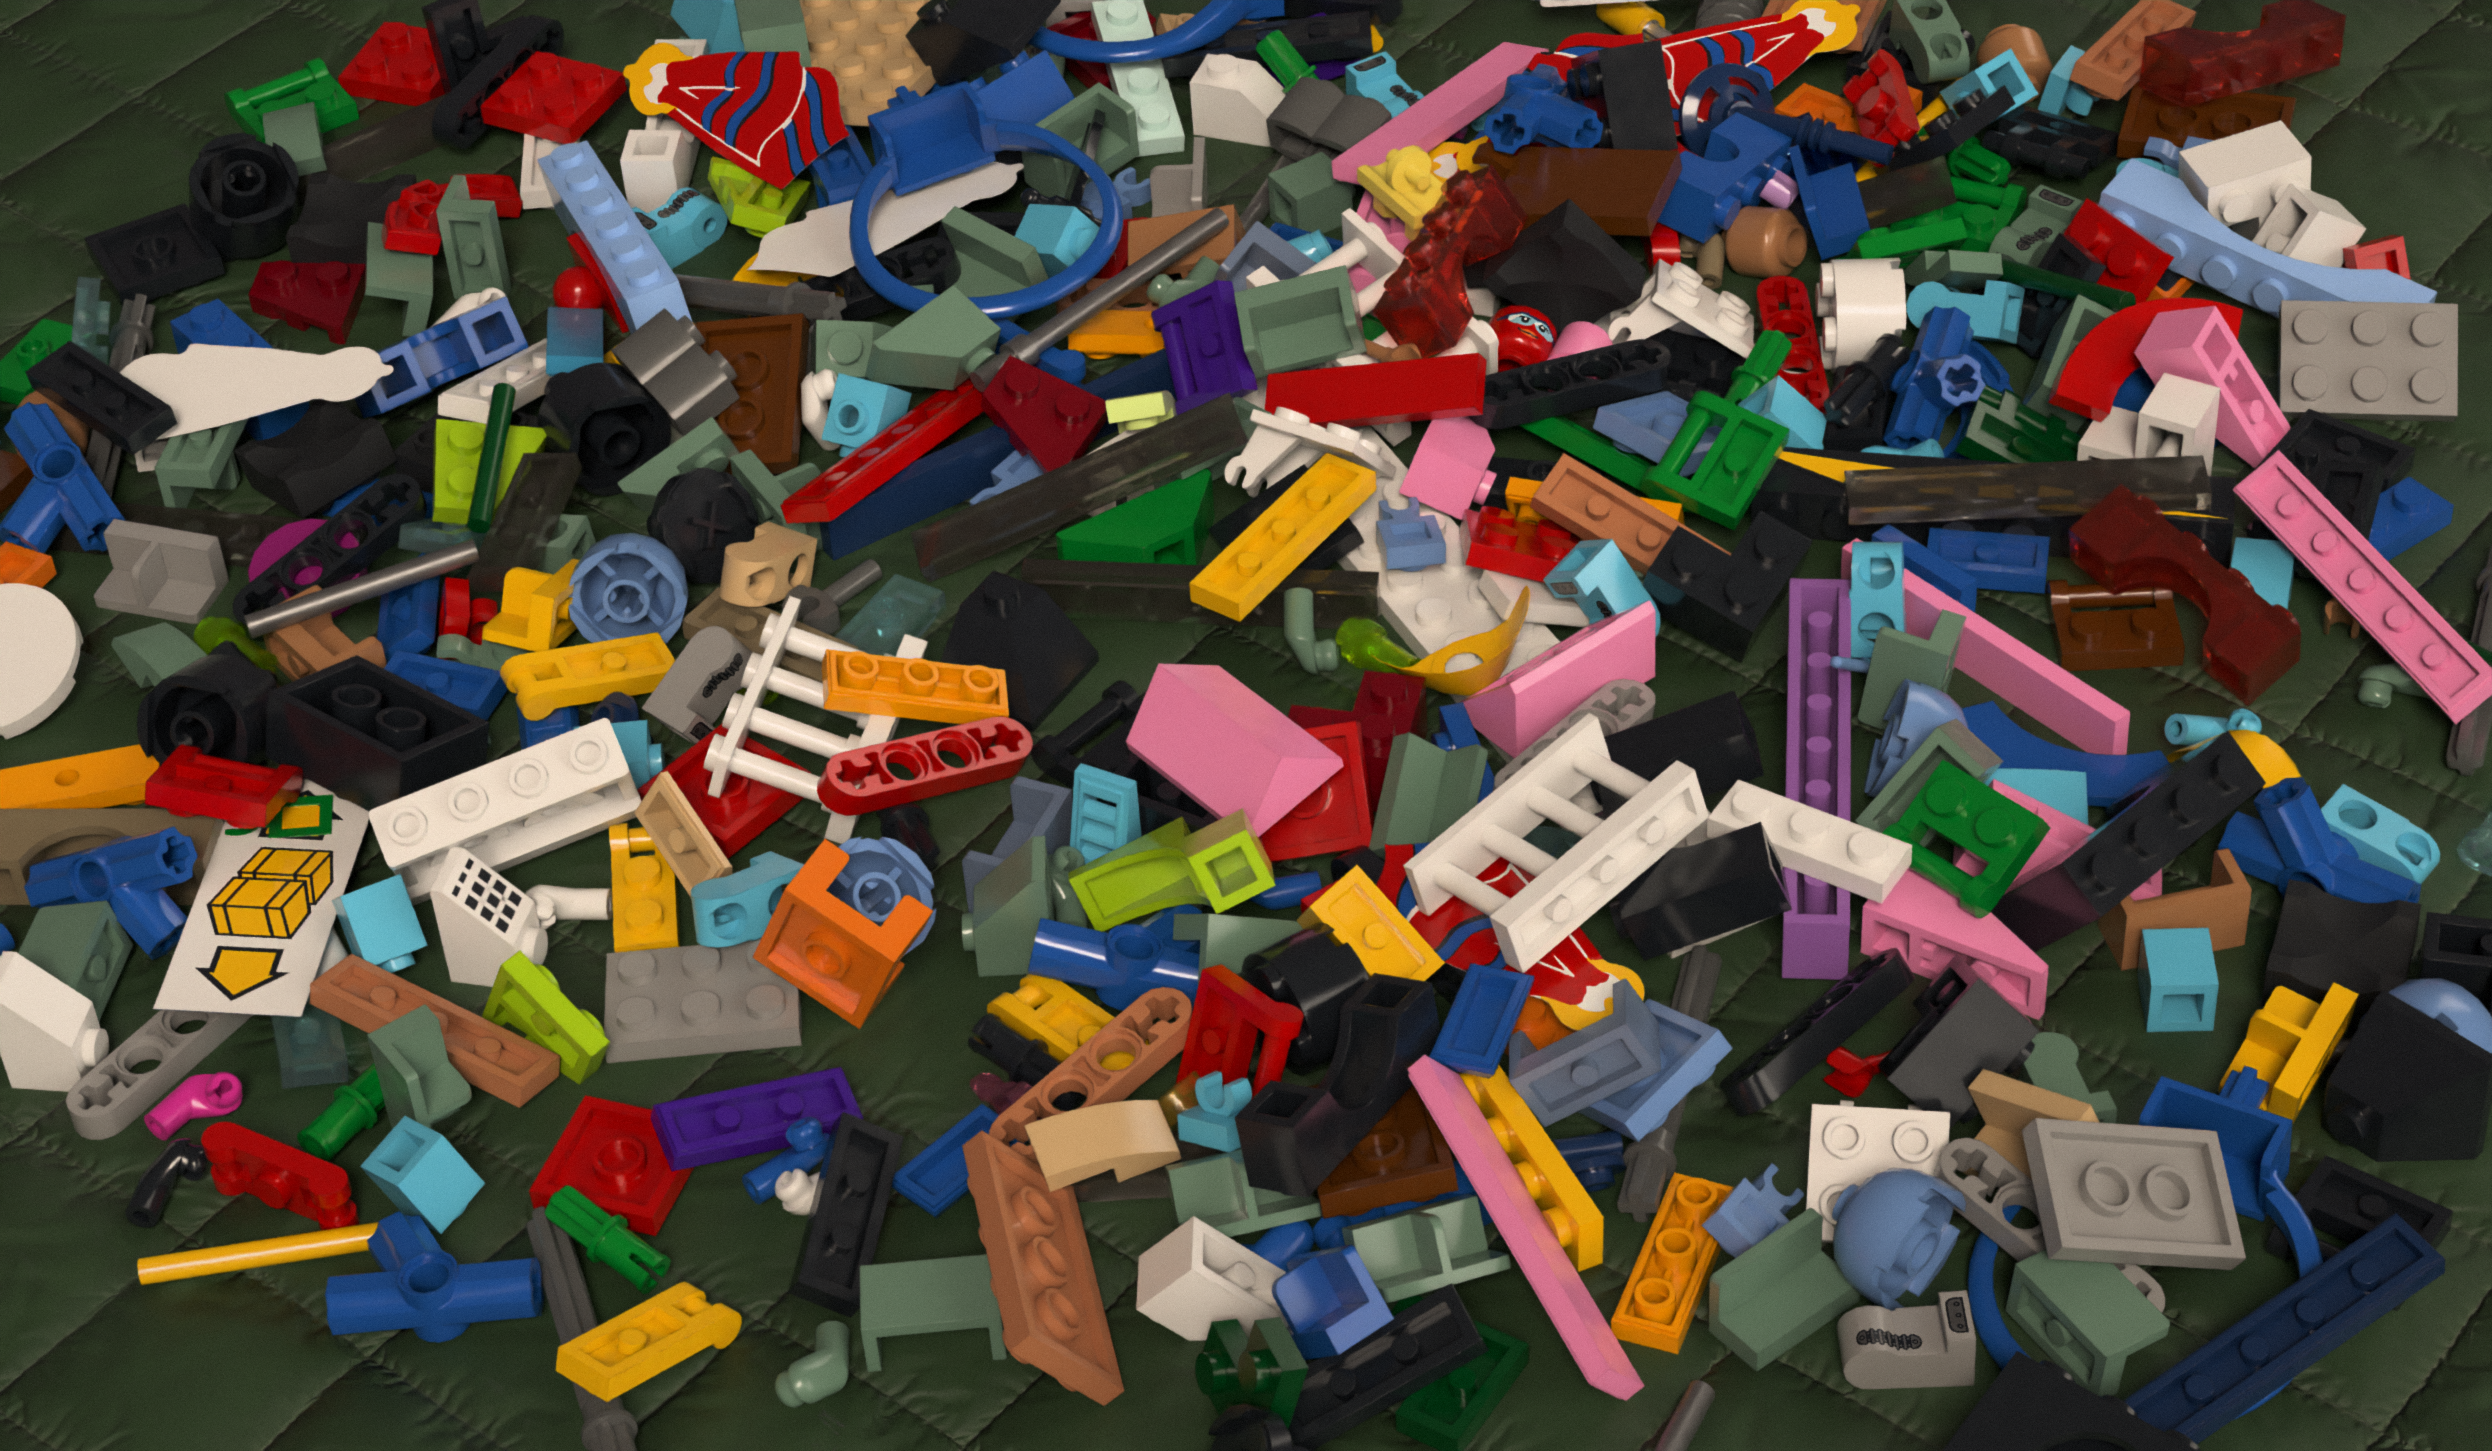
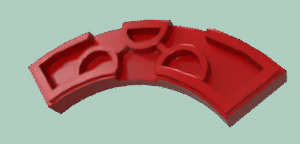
(412, 219)
(2107, 355)

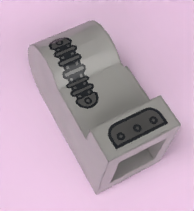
(699, 683)
(1909, 1345)

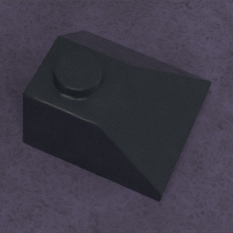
(974, 34)
(1028, 636)
(2409, 1088)

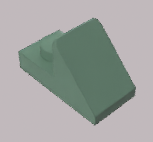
(700, 448)

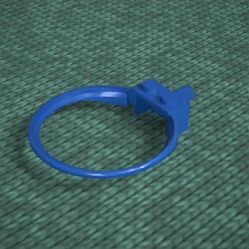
(1201, 29)
(947, 136)
(2256, 1164)

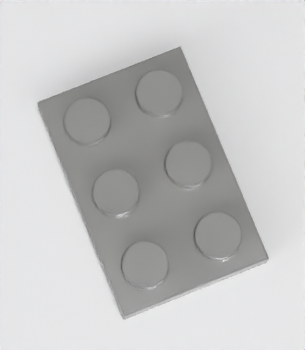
(2368, 360)
(696, 1003)
(2133, 1194)

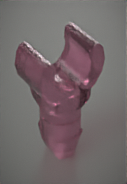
(998, 1093)

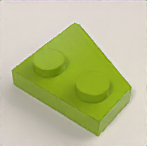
(753, 201)
(457, 459)
(533, 1003)

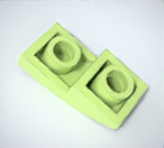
(1140, 410)

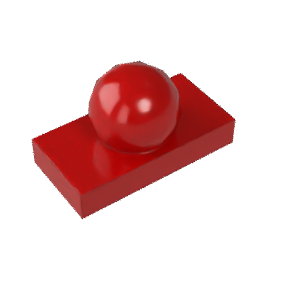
(585, 285)

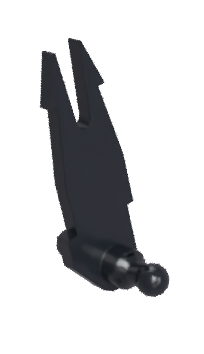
(1078, 177)

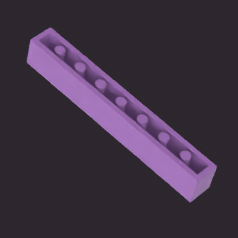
(1818, 768)

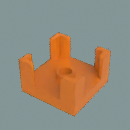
(832, 947)

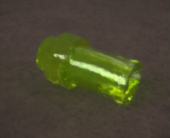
(215, 630)
(1365, 638)

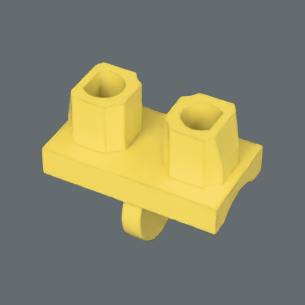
(1402, 187)

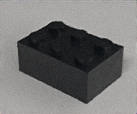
(370, 733)

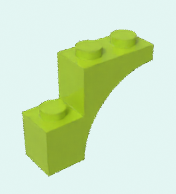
(1175, 868)

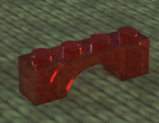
(2206, 65)
(1427, 293)
(2133, 546)

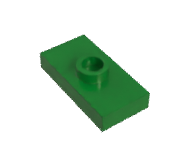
(34, 347)

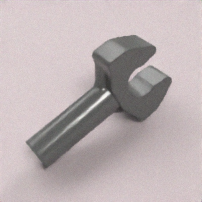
(823, 605)

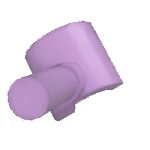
(1780, 190)

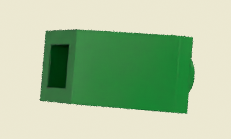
(1153, 528)

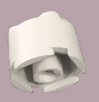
(1858, 306)

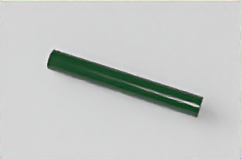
(2064, 285)
(491, 458)

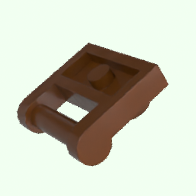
(2114, 636)

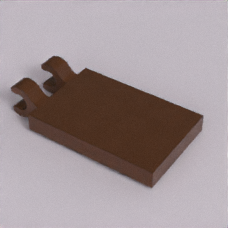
(1614, 187)

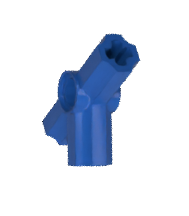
(1538, 112)
(1934, 379)
(61, 486)
(2299, 846)
(131, 879)
(1119, 962)
(427, 1287)

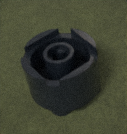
(243, 196)
(604, 421)
(210, 706)
(1317, 980)

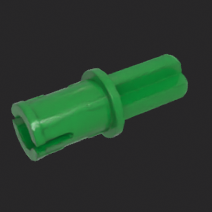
(1284, 59)
(1976, 162)
(1760, 366)
(344, 1117)
(606, 1238)

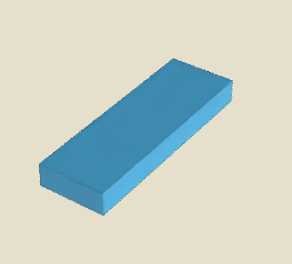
(573, 338)

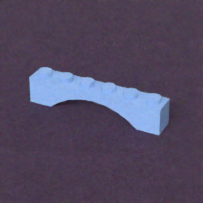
(620, 245)
(2231, 264)

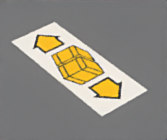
(264, 915)

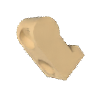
(759, 569)

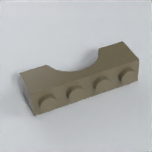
(48, 833)

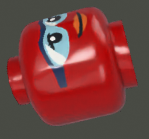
(1523, 336)

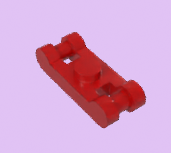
(1883, 101)
(278, 1175)

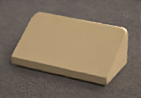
(681, 834)

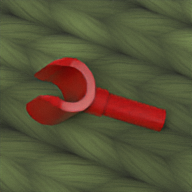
(1852, 1072)

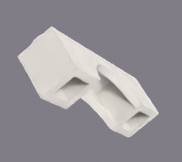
(662, 155)

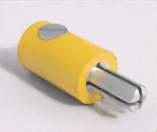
(1633, 18)

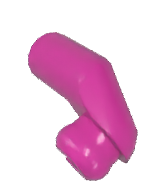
(195, 1098)

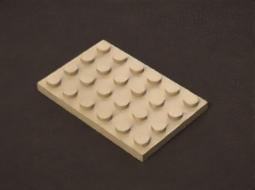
(866, 51)

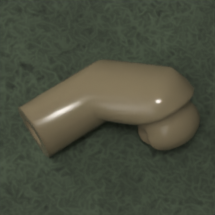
(1709, 258)

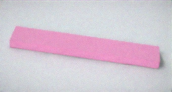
(1441, 111)
(2367, 587)
(2017, 671)
(1525, 1230)

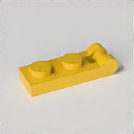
(585, 673)
(642, 893)
(1060, 1019)
(646, 1341)

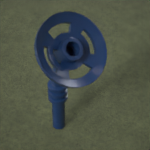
(1761, 109)

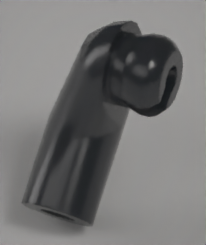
(160, 1177)

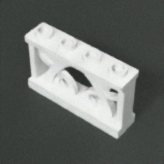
(510, 807)

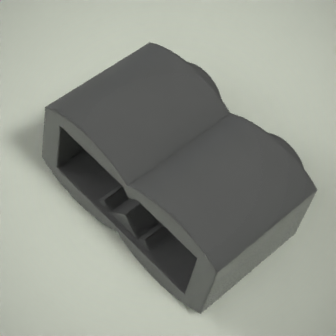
(1322, 119)
(677, 371)

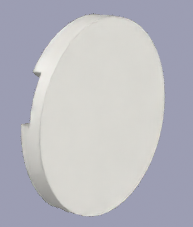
(36, 656)

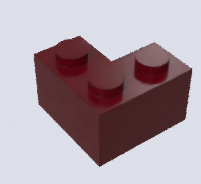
(1385, 708)

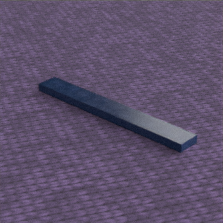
(965, 468)

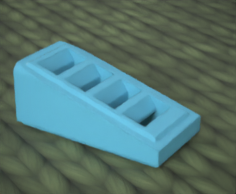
(1098, 826)

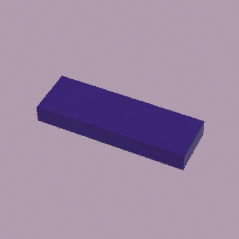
(748, 1117)

